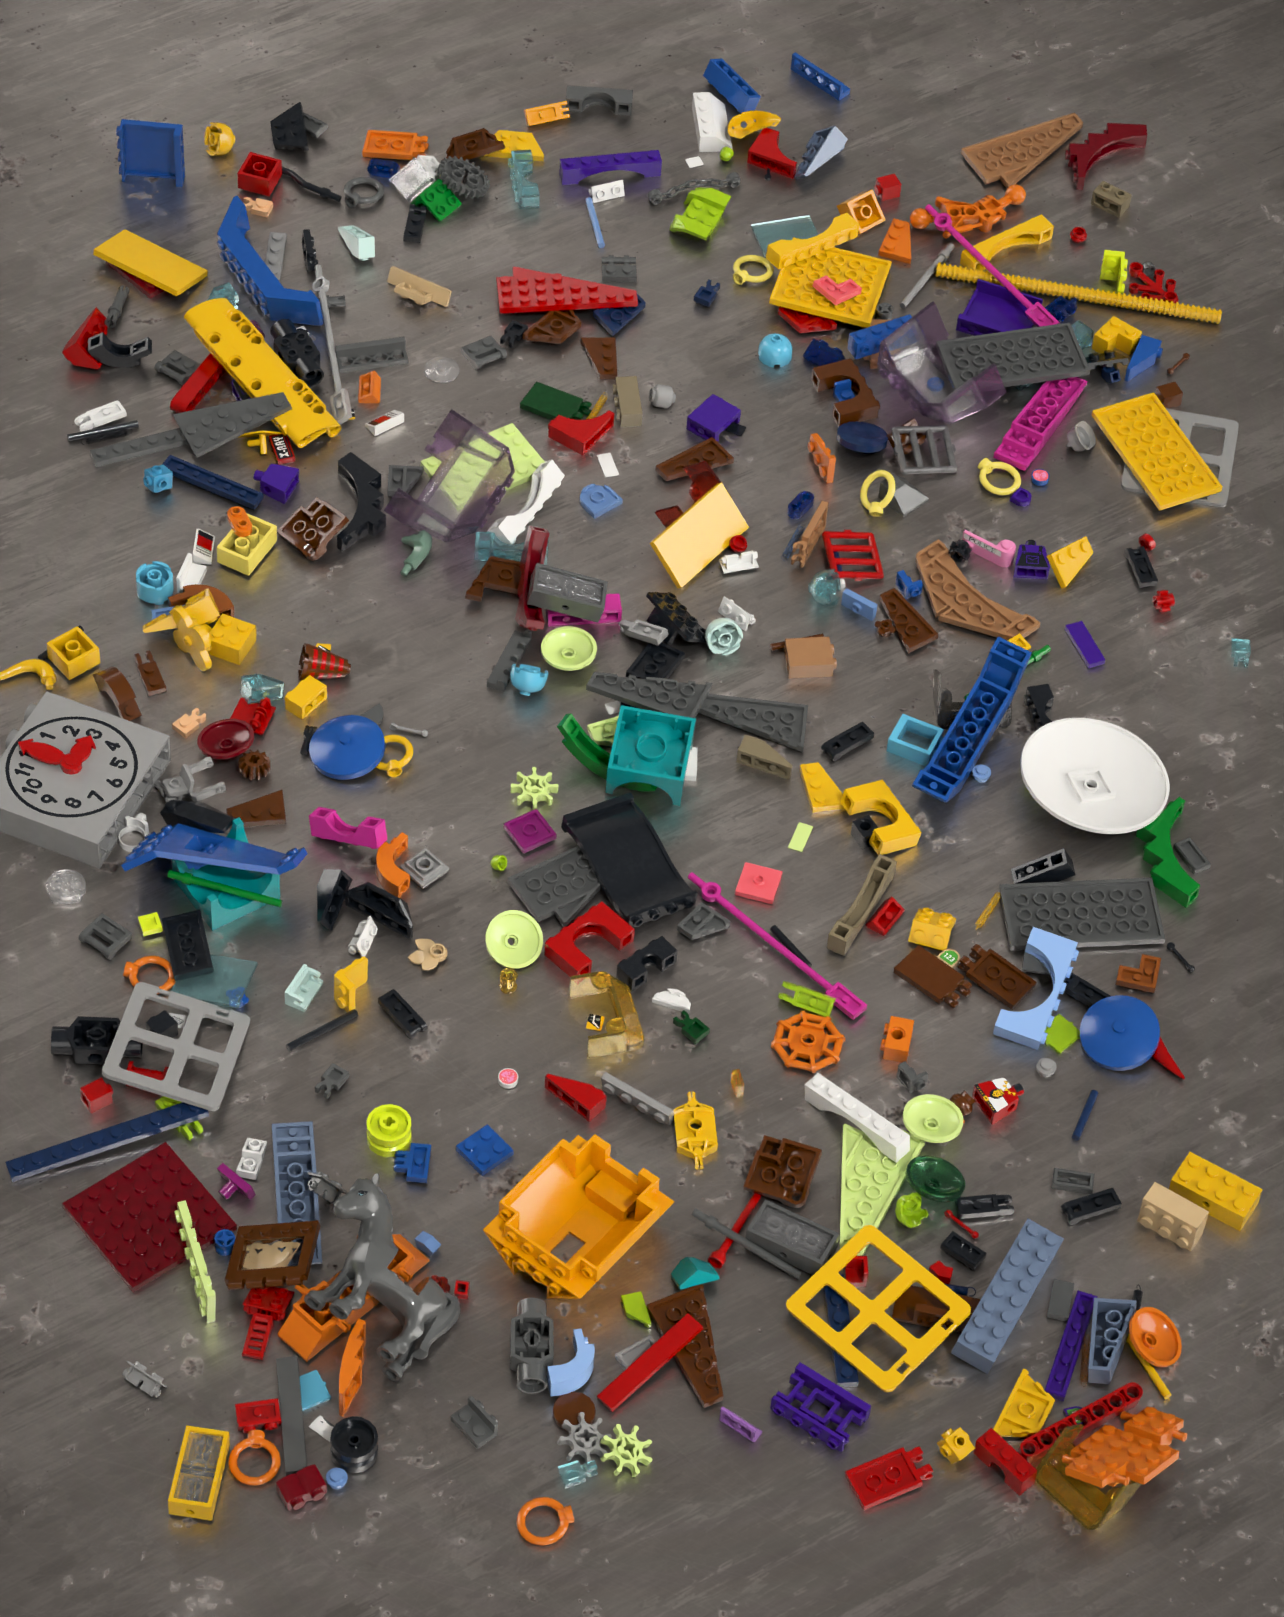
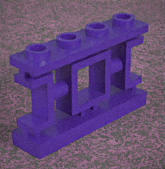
(828, 1394)

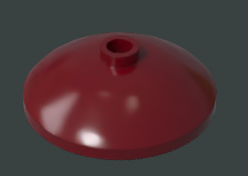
(225, 739)

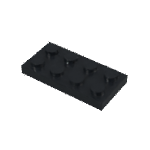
(187, 945)

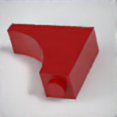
(767, 155)
(580, 434)

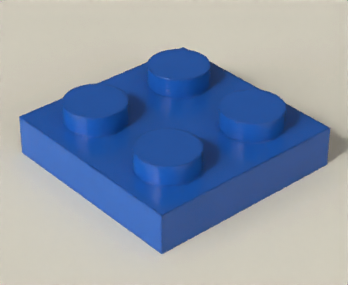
(484, 1150)

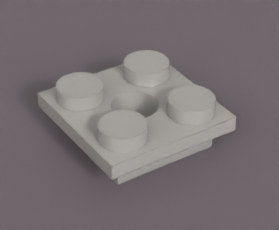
(424, 876)

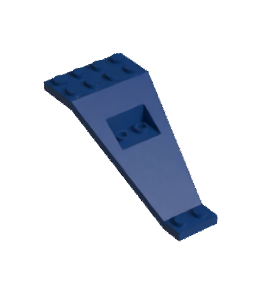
(202, 848)

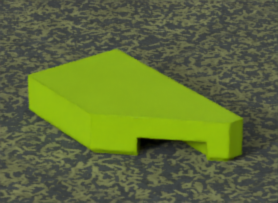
(636, 1308)

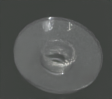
(442, 369)

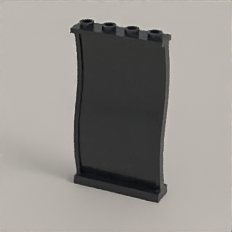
(629, 860)

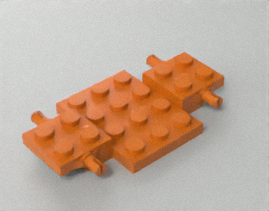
(1132, 1454)

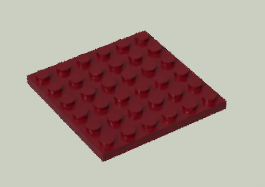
(134, 1217)

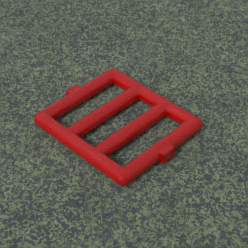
(871, 548)

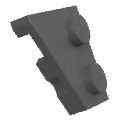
(403, 478)
(702, 922)

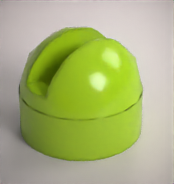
(726, 154)
(499, 862)

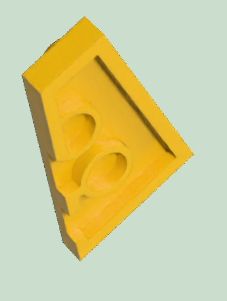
(1069, 560)
(820, 788)

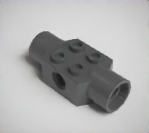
(531, 1345)

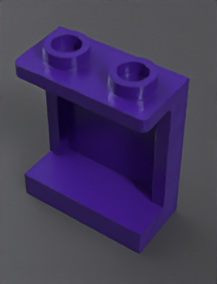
(712, 418)

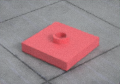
(758, 883)

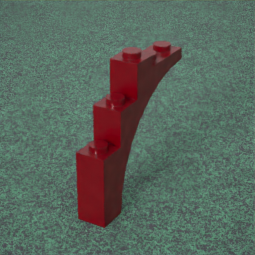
(1114, 138)
(533, 552)

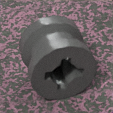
(884, 311)

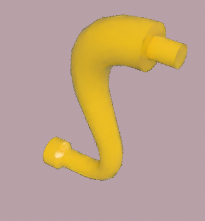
(37, 666)

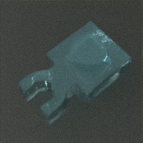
(1241, 651)

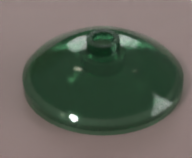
(935, 1179)

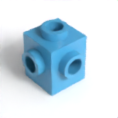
(158, 478)

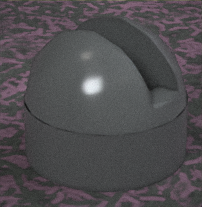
(1147, 270)

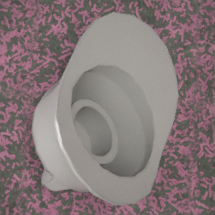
(1081, 437)

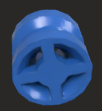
(228, 1238)

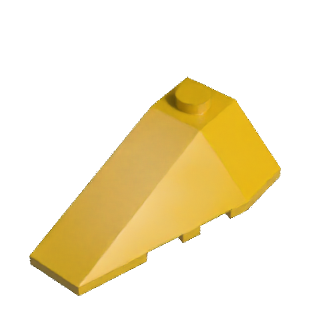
(199, 606)

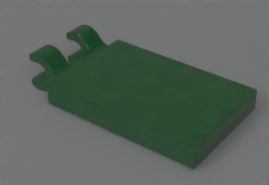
(553, 402)

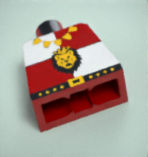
(997, 1098)

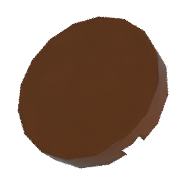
(570, 1406)

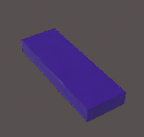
(1085, 644)

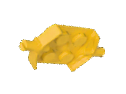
(691, 1141)

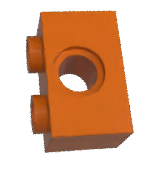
(898, 1039)

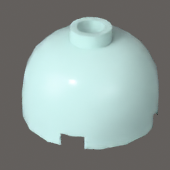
(723, 636)

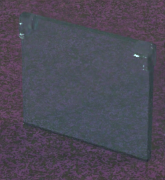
(784, 229)
(222, 986)

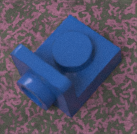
(842, 390)
(906, 586)

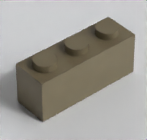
(627, 401)

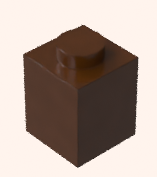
(1169, 395)

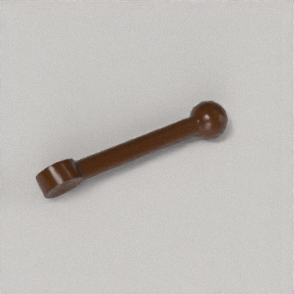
(1185, 357)

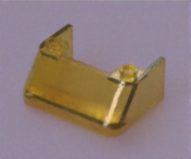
(625, 1030)
(1079, 1498)

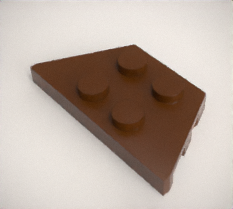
(474, 145)
(553, 327)

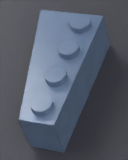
(1108, 1337)

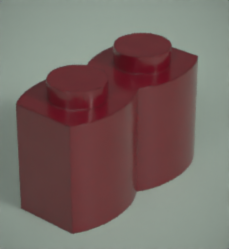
(301, 1487)

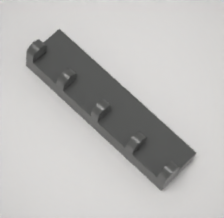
(511, 655)

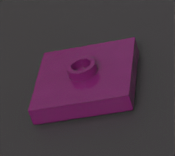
(530, 831)

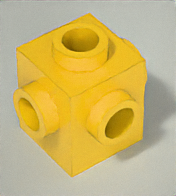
(955, 1444)

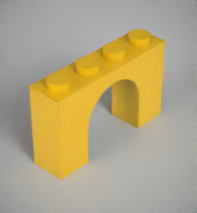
(879, 798)

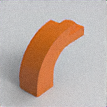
(389, 875)

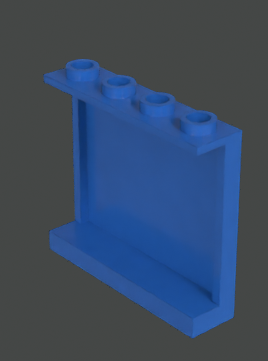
(151, 150)

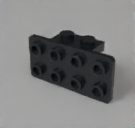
(674, 617)

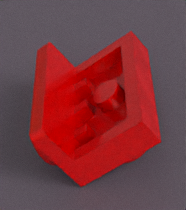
(258, 1415)

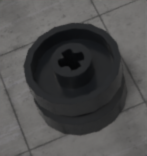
(354, 1444)

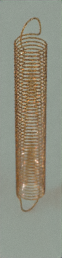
(1085, 1357)

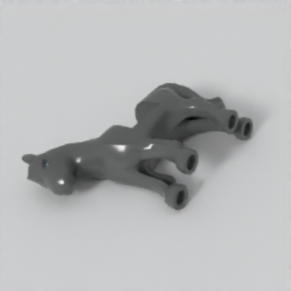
(422, 1311)

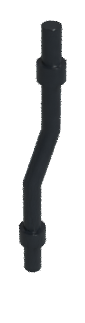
(324, 192)

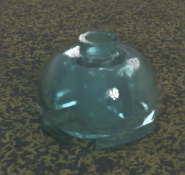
(825, 587)

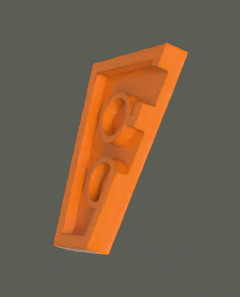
(897, 242)
(822, 457)

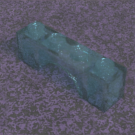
(526, 192)
(489, 545)

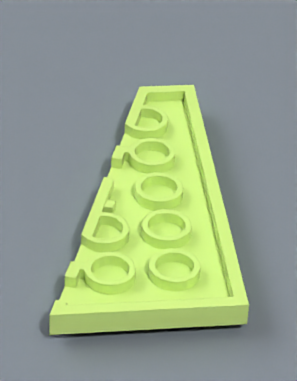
(197, 1266)

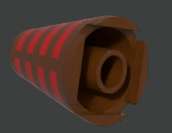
(321, 664)

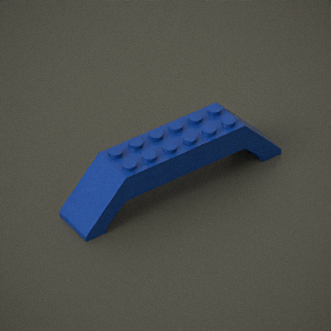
(257, 278)
(974, 722)

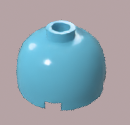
(775, 350)
(528, 678)

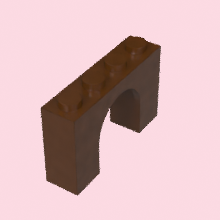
(858, 409)

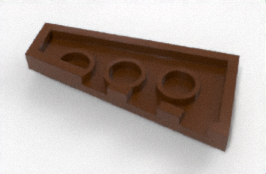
(706, 451)
(909, 624)

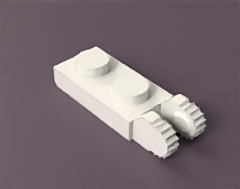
(100, 416)

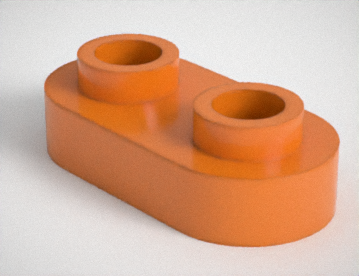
(239, 521)

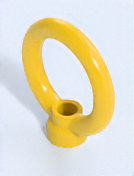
(394, 767)

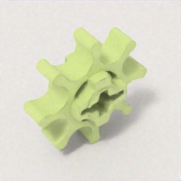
(534, 788)
(626, 1450)

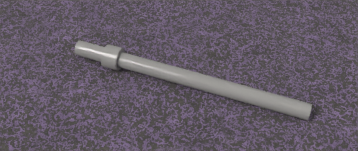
(942, 257)

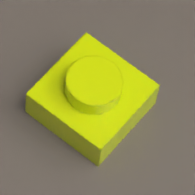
(150, 924)

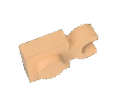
(259, 207)
(188, 724)

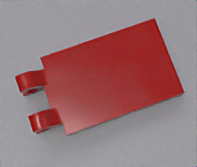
(888, 1476)

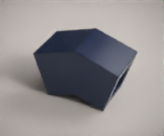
(1110, 374)

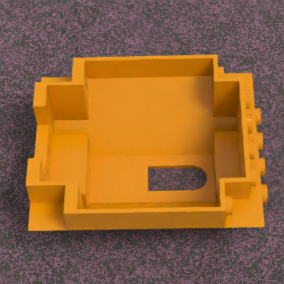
(580, 1194)

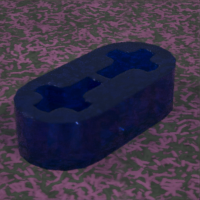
(383, 168)
(797, 503)

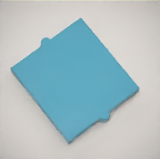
(313, 1390)

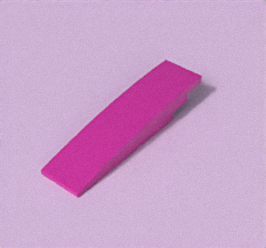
(1038, 421)

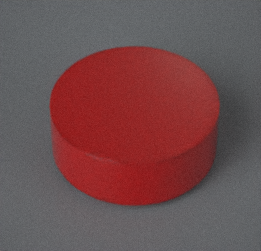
(1147, 541)

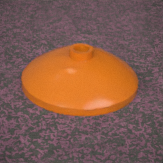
(1155, 1337)

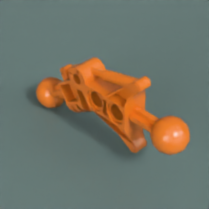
(969, 216)

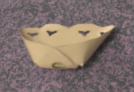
(270, 1255)

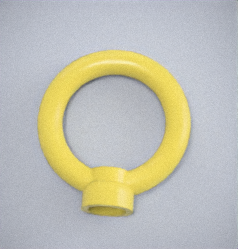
(742, 276)
(987, 467)
(876, 508)

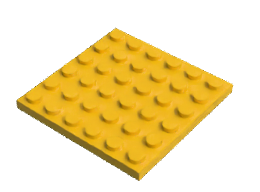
(796, 290)

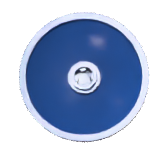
(347, 747)
(1119, 1033)

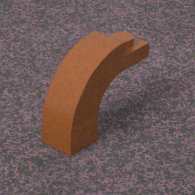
(221, 599)

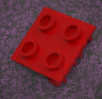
(255, 714)
(269, 1299)

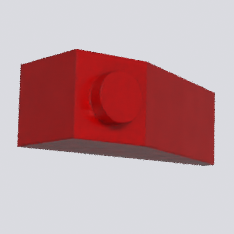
(578, 1095)

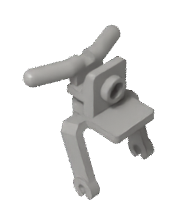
(182, 786)

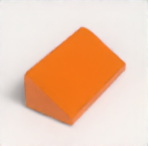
(369, 388)

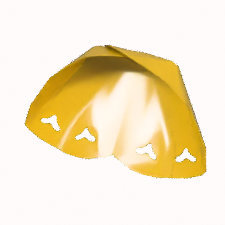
(762, 118)

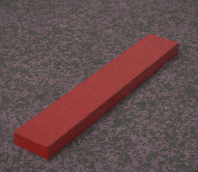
(649, 1362)

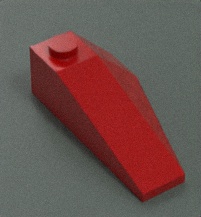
(77, 347)

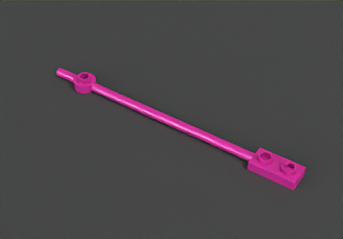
(1035, 312)
(845, 999)

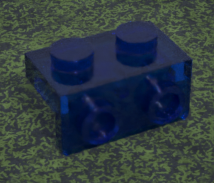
(1062, 308)
(821, 354)

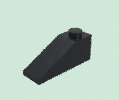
(1048, 868)
(331, 895)

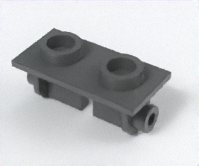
(321, 1182)

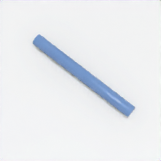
(595, 223)

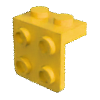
(931, 928)
(348, 980)

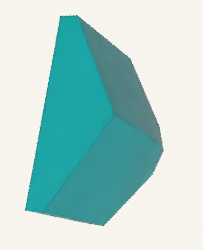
(693, 1272)

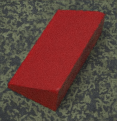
(885, 916)

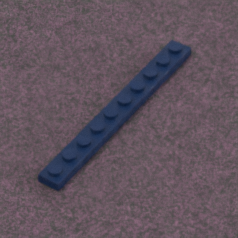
(103, 1140)

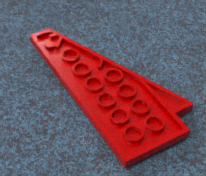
(543, 291)

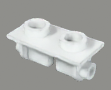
(607, 191)
(735, 563)
(736, 613)
(364, 936)

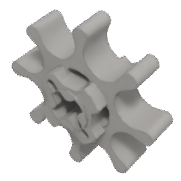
(582, 1438)

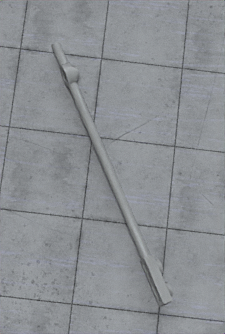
(340, 400)

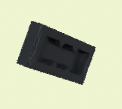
(963, 1250)

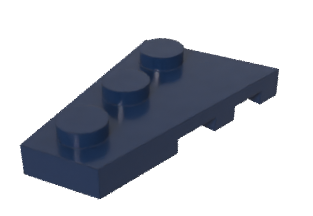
(616, 318)

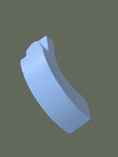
(574, 1374)

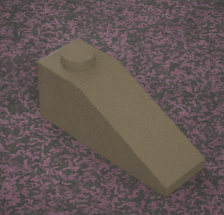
(761, 756)

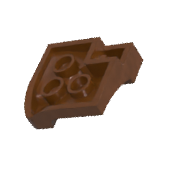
(312, 528)
(783, 1170)

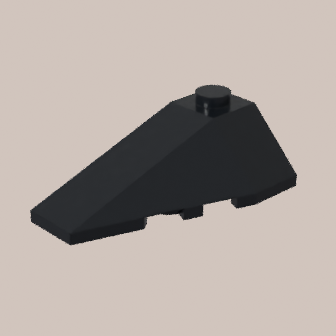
(196, 815)

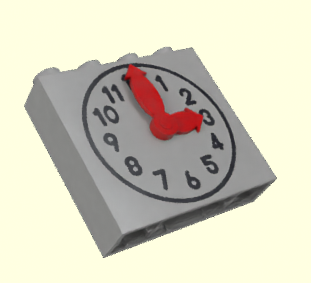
(76, 777)

